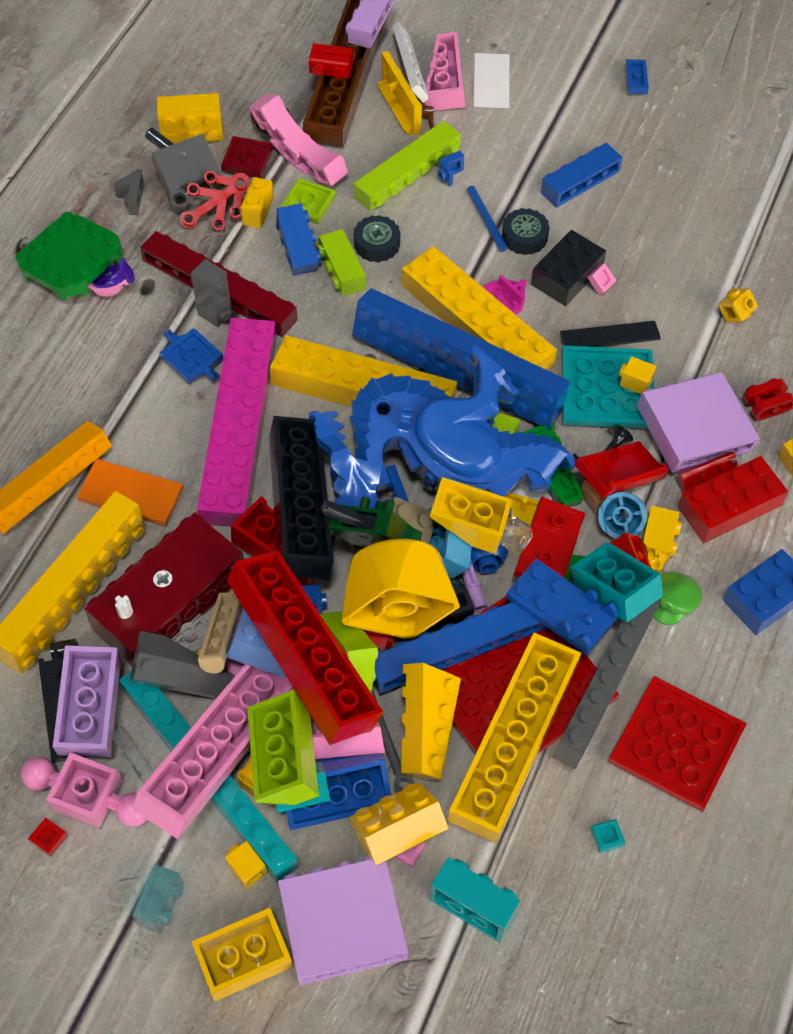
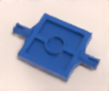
(191, 355)

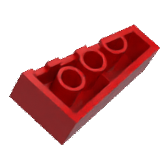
(256, 532)

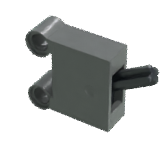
(181, 165)

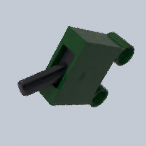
(365, 525)

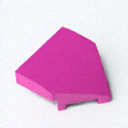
(508, 292)

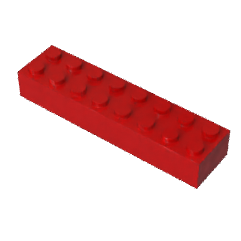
(304, 647)

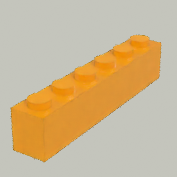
(51, 473)

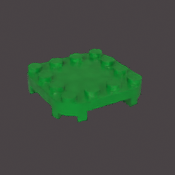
(69, 255)

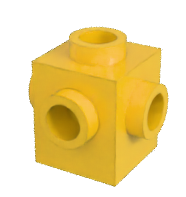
(737, 305)

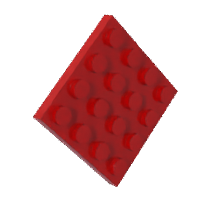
(677, 743)

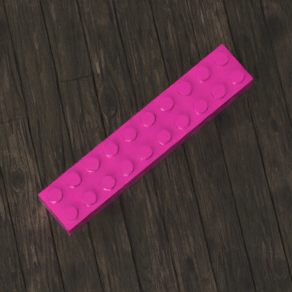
(237, 421)

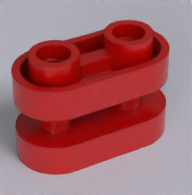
(768, 399)

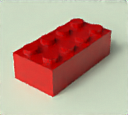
(732, 499)

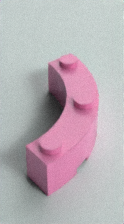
(295, 144)

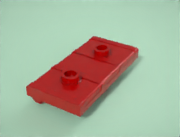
(621, 468)
(554, 537)

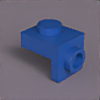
(449, 166)

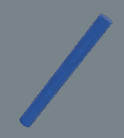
(487, 219)

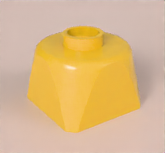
(398, 588)

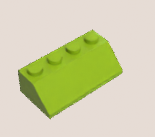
(282, 750)

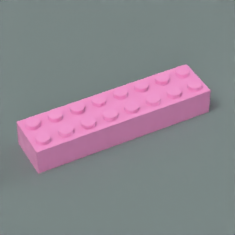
(206, 753)

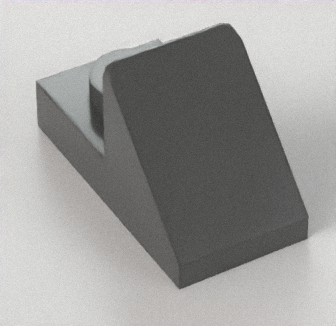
(131, 189)

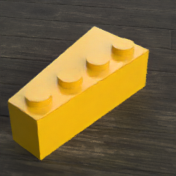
(427, 719)

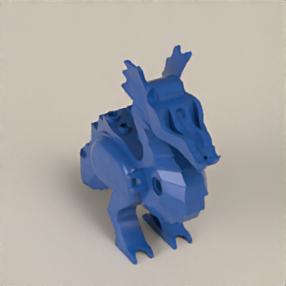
(436, 437)

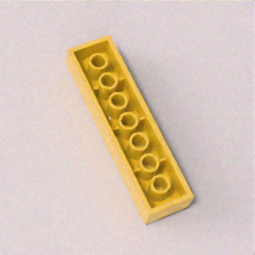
(471, 308)
(336, 373)
(69, 582)
(514, 738)

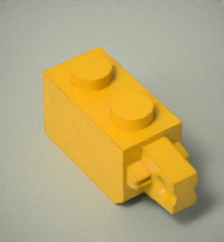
(659, 536)

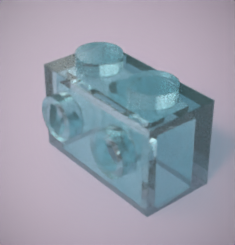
(158, 898)

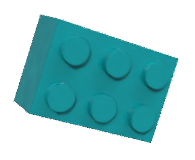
(618, 580)
(474, 898)

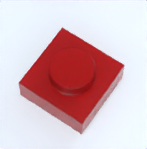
(47, 836)

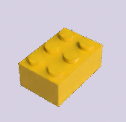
(190, 116)
(398, 822)
(242, 954)

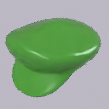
(679, 598)

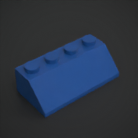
(352, 785)

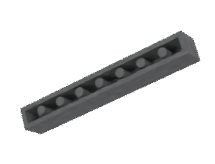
(602, 688)

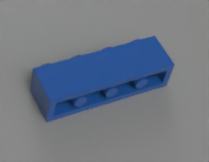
(581, 174)

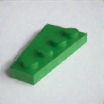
(564, 483)

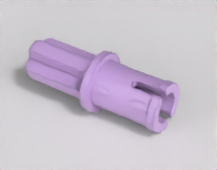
(474, 589)

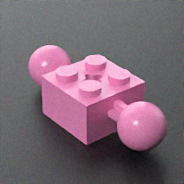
(78, 775)

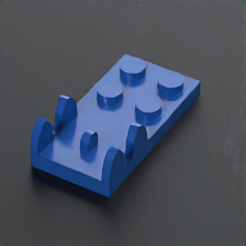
(563, 606)

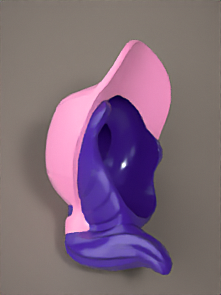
(113, 279)

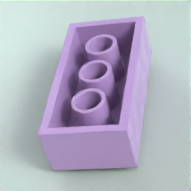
(87, 701)

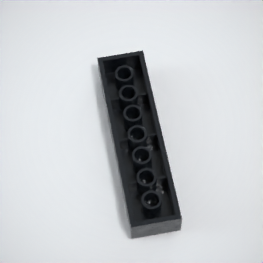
(298, 498)

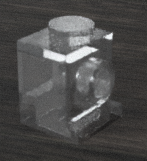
(516, 535)

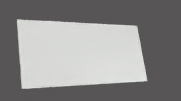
(491, 80)

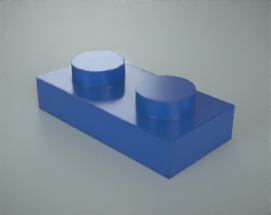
(636, 76)
(396, 486)

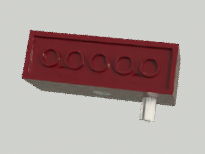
(165, 586)

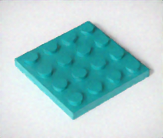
(595, 387)

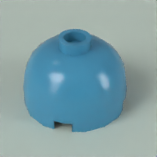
(622, 514)

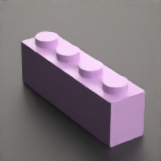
(368, 21)

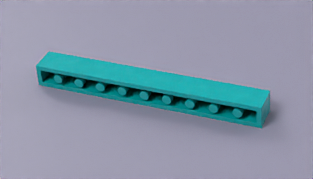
(229, 798)

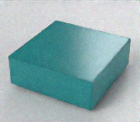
(607, 836)

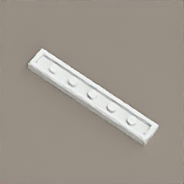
(410, 62)

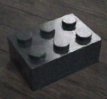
(566, 267)

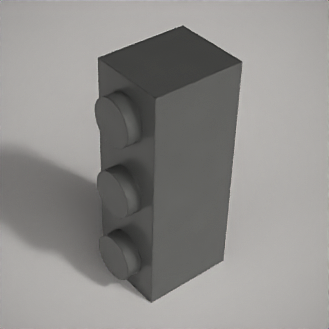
(211, 293)

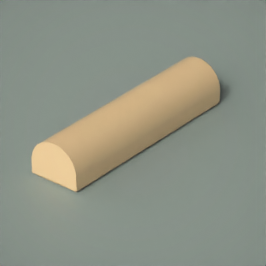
(219, 633)

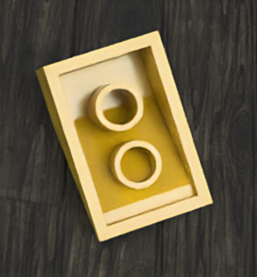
(471, 513)

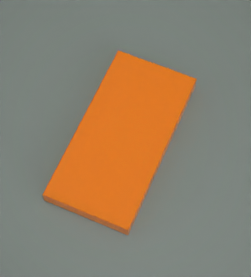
(153, 494)

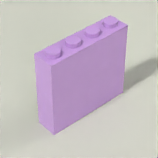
(697, 421)
(342, 920)

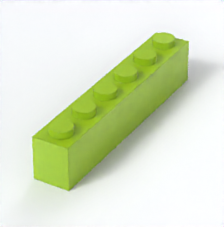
(406, 165)

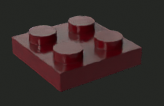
(246, 156)

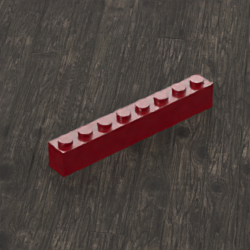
(245, 296)

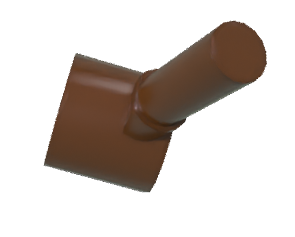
(428, 112)

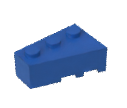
(297, 239)

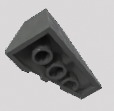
(174, 667)

